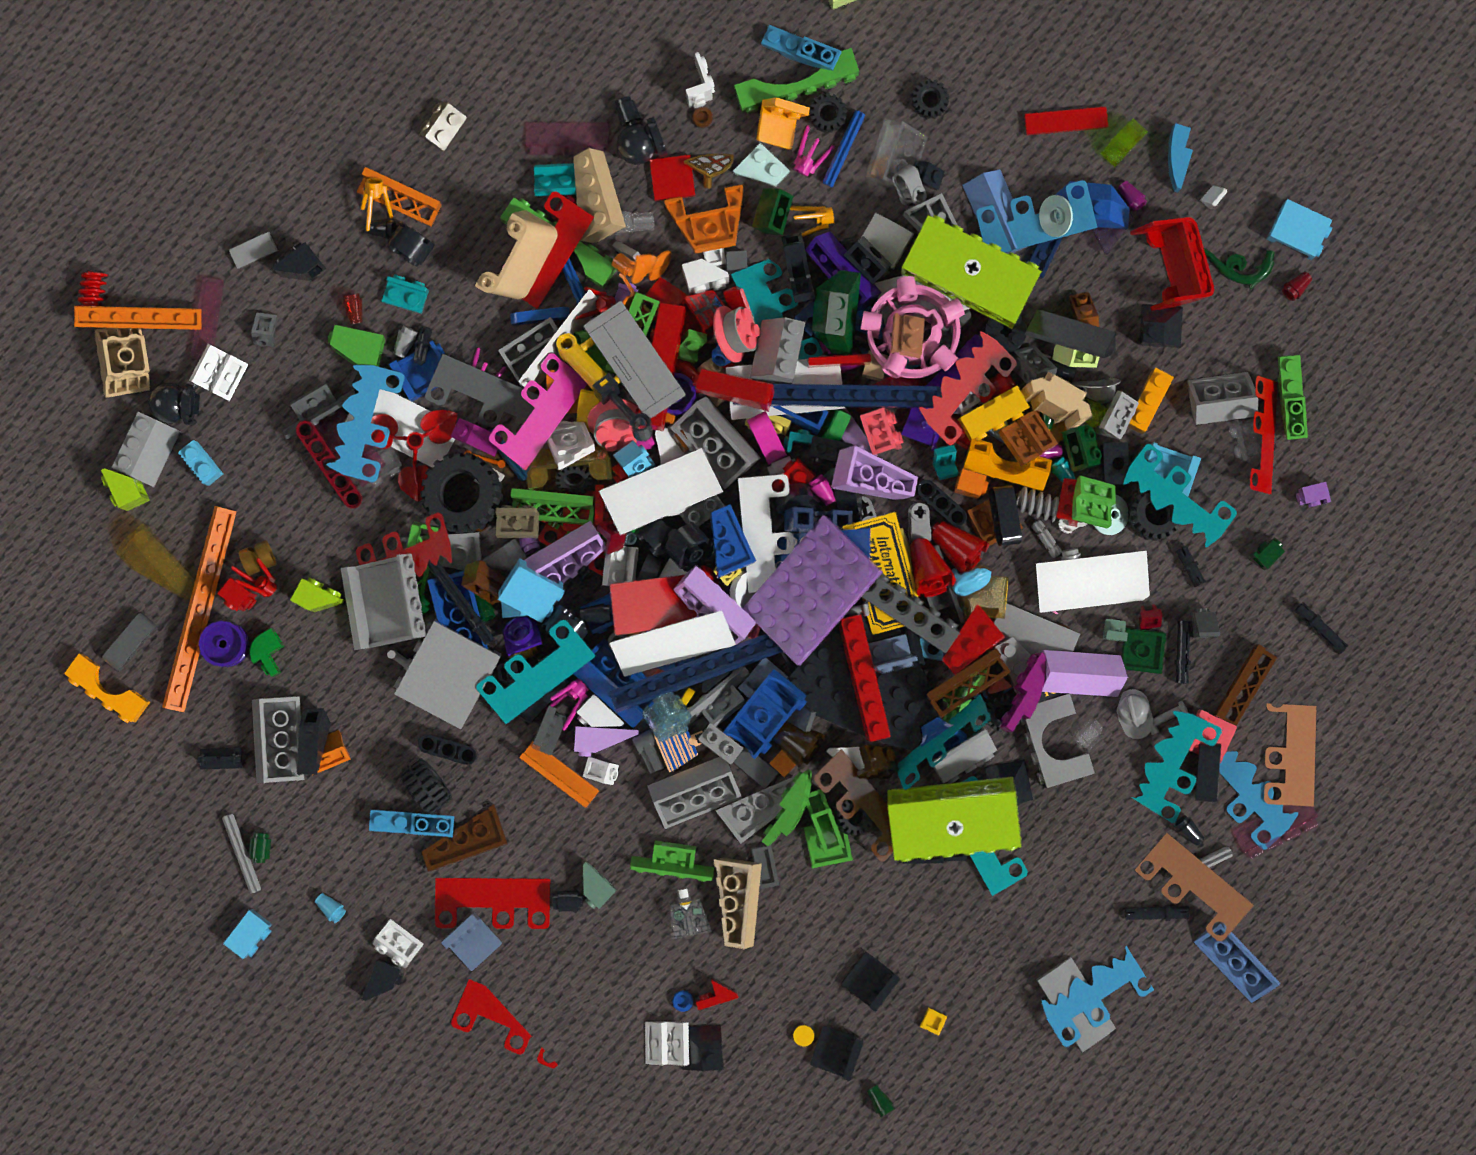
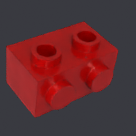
(237, 596)

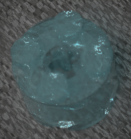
(667, 716)

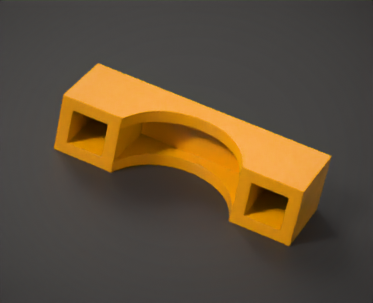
(984, 460)
(86, 674)

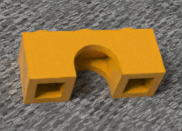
(1150, 399)

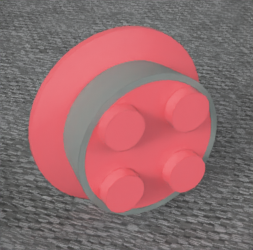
(734, 332)
(611, 426)

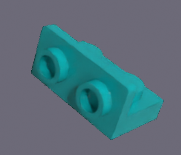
(554, 178)
(405, 294)

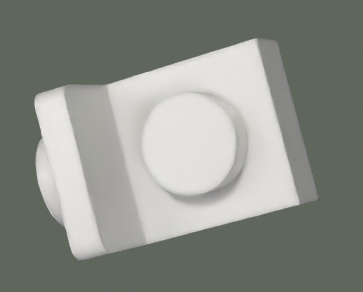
(601, 771)

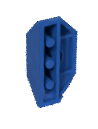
(1107, 204)

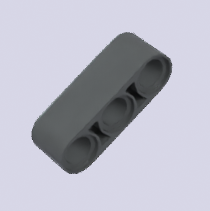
(129, 640)

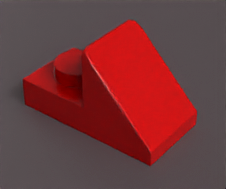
(722, 995)

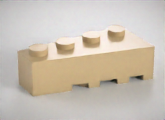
(597, 195)
(739, 900)

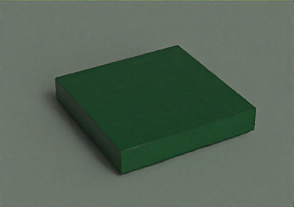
(1144, 651)

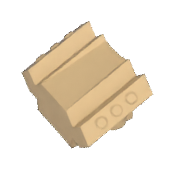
(122, 361)
(1058, 400)

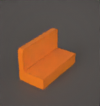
(334, 752)

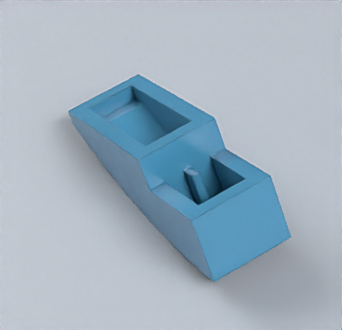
(1178, 155)

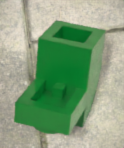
(263, 648)

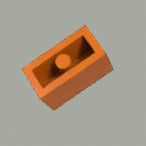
(971, 484)

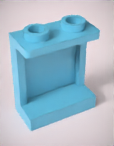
(1300, 229)
(1172, 459)
(530, 592)

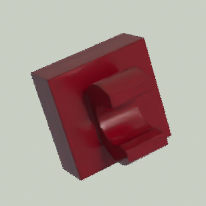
(1150, 618)

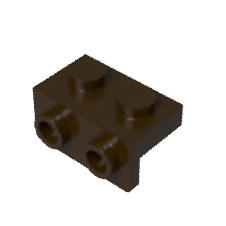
(878, 762)

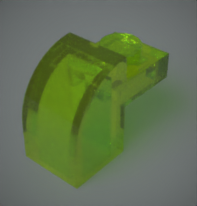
(1124, 142)

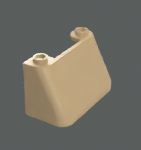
(526, 259)

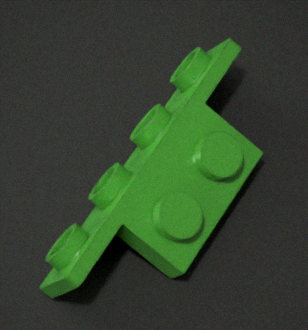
(672, 860)

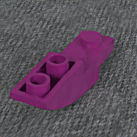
(1030, 686)

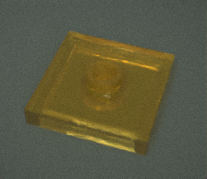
(990, 598)

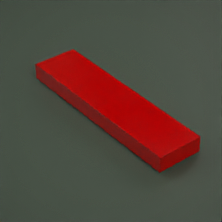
(1066, 121)

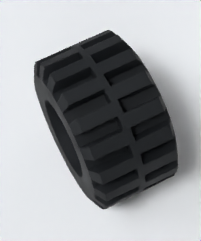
(1143, 526)
(425, 786)

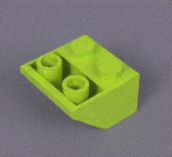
(125, 491)
(315, 598)

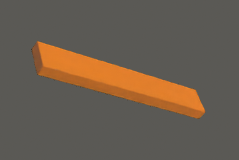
(137, 317)

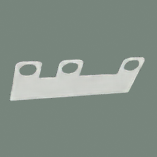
(757, 526)

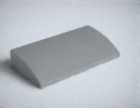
(1035, 632)
(1059, 981)

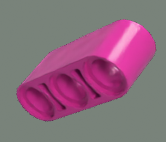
(766, 437)

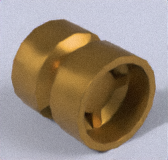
(261, 550)

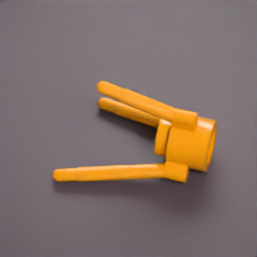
(373, 189)
(822, 215)

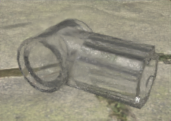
(637, 223)

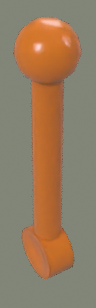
(501, 463)

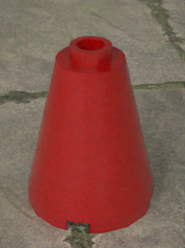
(958, 546)
(929, 569)

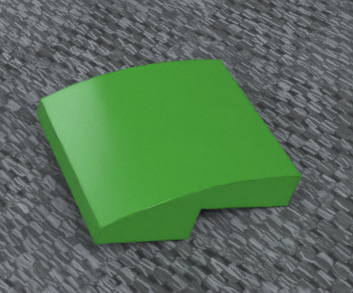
(1093, 502)

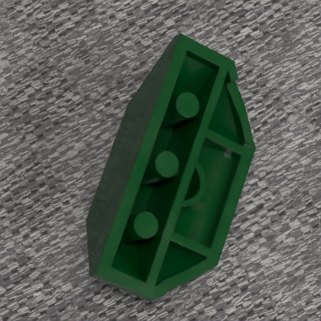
(836, 311)

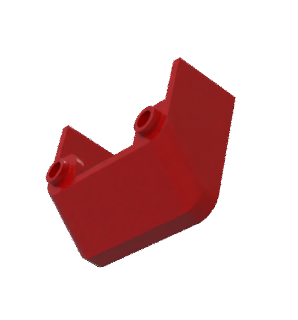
(1183, 260)

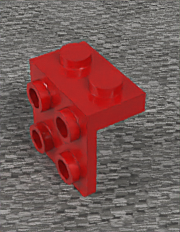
(600, 513)

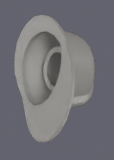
(1100, 390)
(1135, 714)

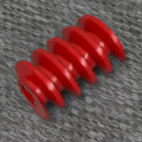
(91, 288)

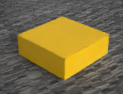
(933, 1021)

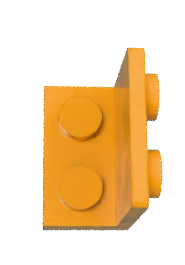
(778, 122)

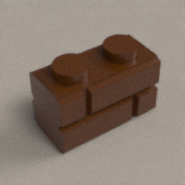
(483, 581)

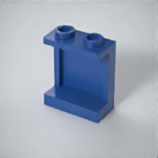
(418, 376)

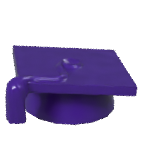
(919, 430)
(521, 635)

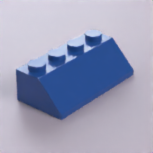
(604, 675)

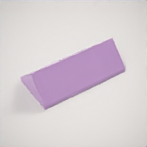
(1084, 673)

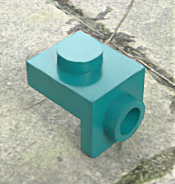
(802, 436)
(944, 462)

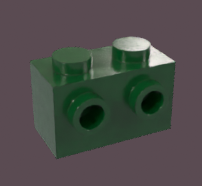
(772, 211)
(1082, 447)

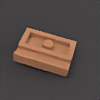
(907, 335)

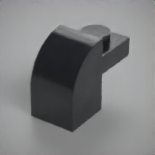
(798, 496)

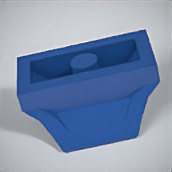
(936, 727)

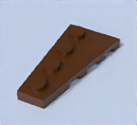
(471, 839)

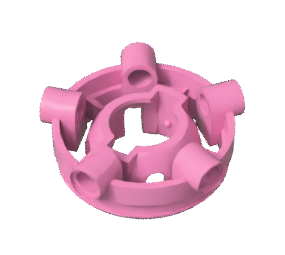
(947, 315)

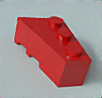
(974, 641)

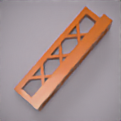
(405, 191)
(560, 775)

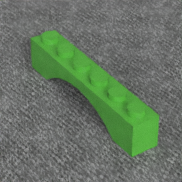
(753, 91)
(596, 267)

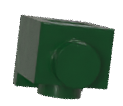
(1268, 553)

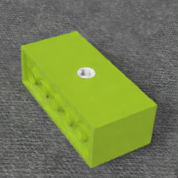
(994, 288)
(954, 819)

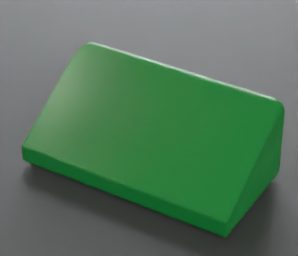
(835, 424)

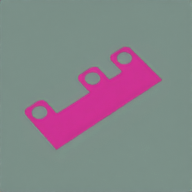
(548, 413)

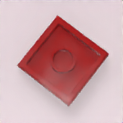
(672, 178)

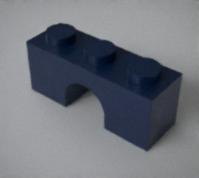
(804, 519)

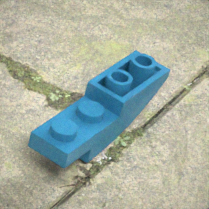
(801, 49)
(411, 823)

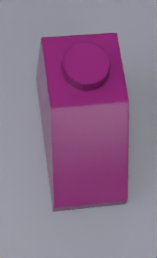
(475, 437)

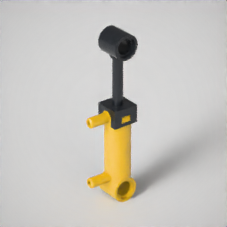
(603, 384)

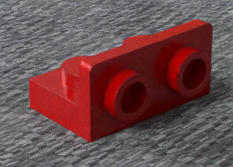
(796, 472)
(1066, 501)

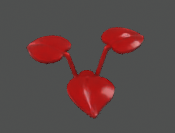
(438, 427)

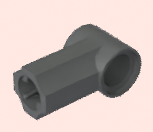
(647, 747)

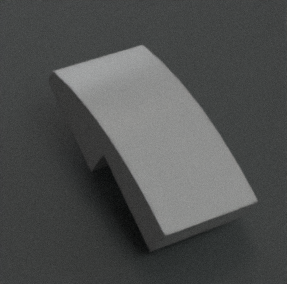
(253, 250)

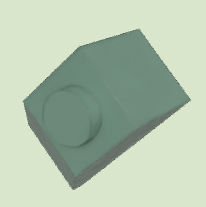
(596, 887)

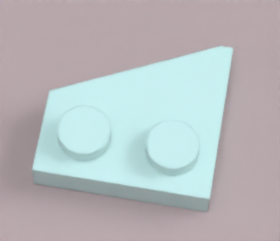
(762, 167)

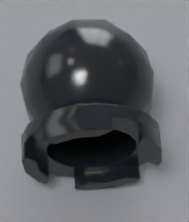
(639, 143)
(172, 403)

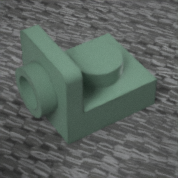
(1115, 630)

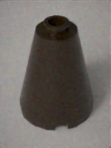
(798, 744)

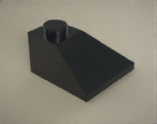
(1161, 327)
(1018, 771)
(705, 1048)

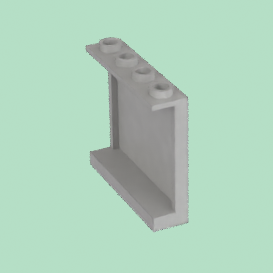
(383, 602)
(446, 674)

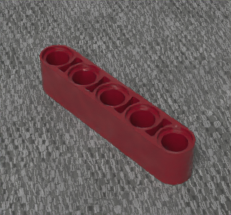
(319, 458)

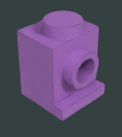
(1313, 495)

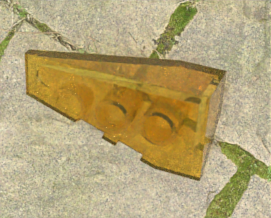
(152, 559)

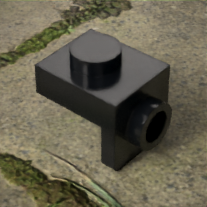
(929, 174)

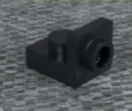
(504, 676)

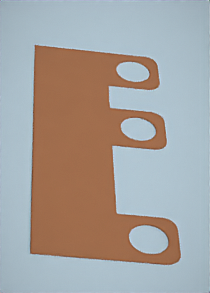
(1297, 757)
(1201, 880)

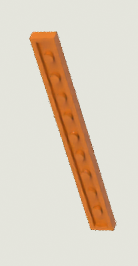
(199, 609)

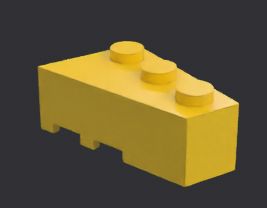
(994, 414)

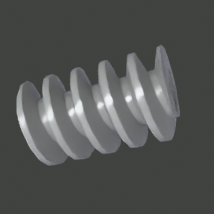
(1037, 503)

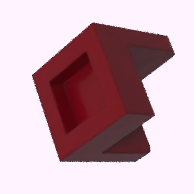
(610, 532)

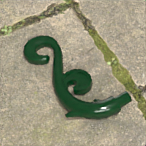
(1240, 261)

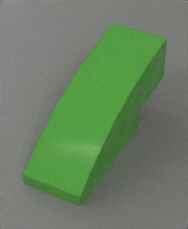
(824, 822)

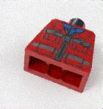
(701, 310)

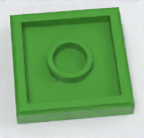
(817, 854)

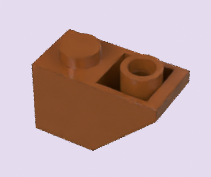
(1084, 309)

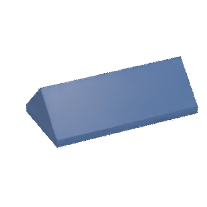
(992, 190)
(1237, 963)

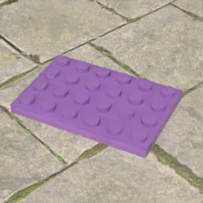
(812, 590)

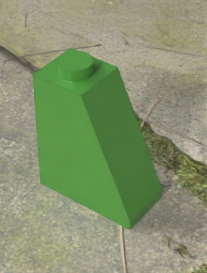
(357, 345)

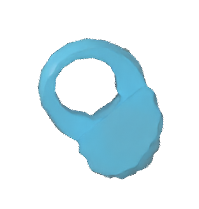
(970, 581)

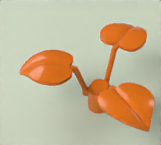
(638, 270)

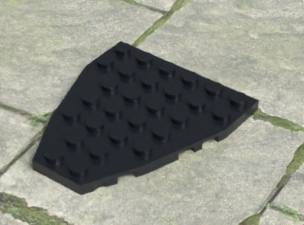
(831, 693)

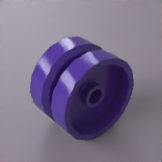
(212, 639)

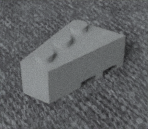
(935, 206)
(525, 349)

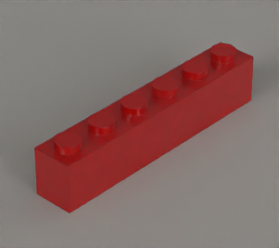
(666, 342)
(863, 677)

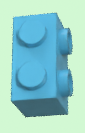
(634, 459)

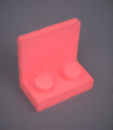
(881, 430)
(1209, 733)

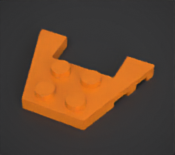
(710, 228)

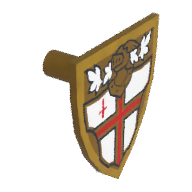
(710, 166)

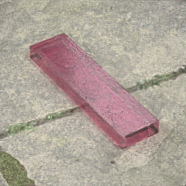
(210, 304)

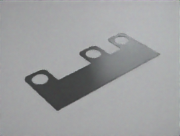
(493, 391)

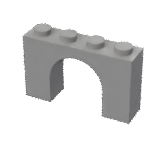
(1051, 770)

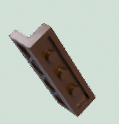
(964, 676)
(1241, 680)

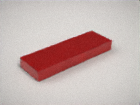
(842, 360)

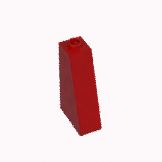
(735, 389)

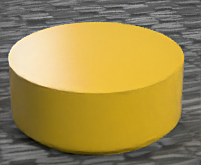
(687, 696)
(803, 1035)

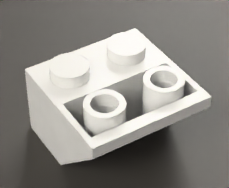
(703, 276)

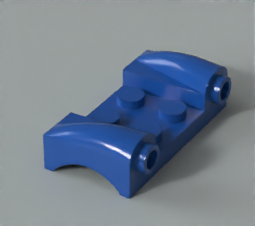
(765, 713)

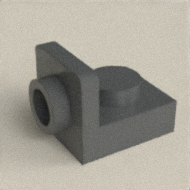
(264, 329)

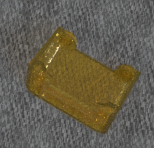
(540, 468)

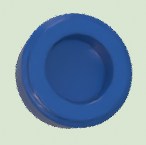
(682, 1000)

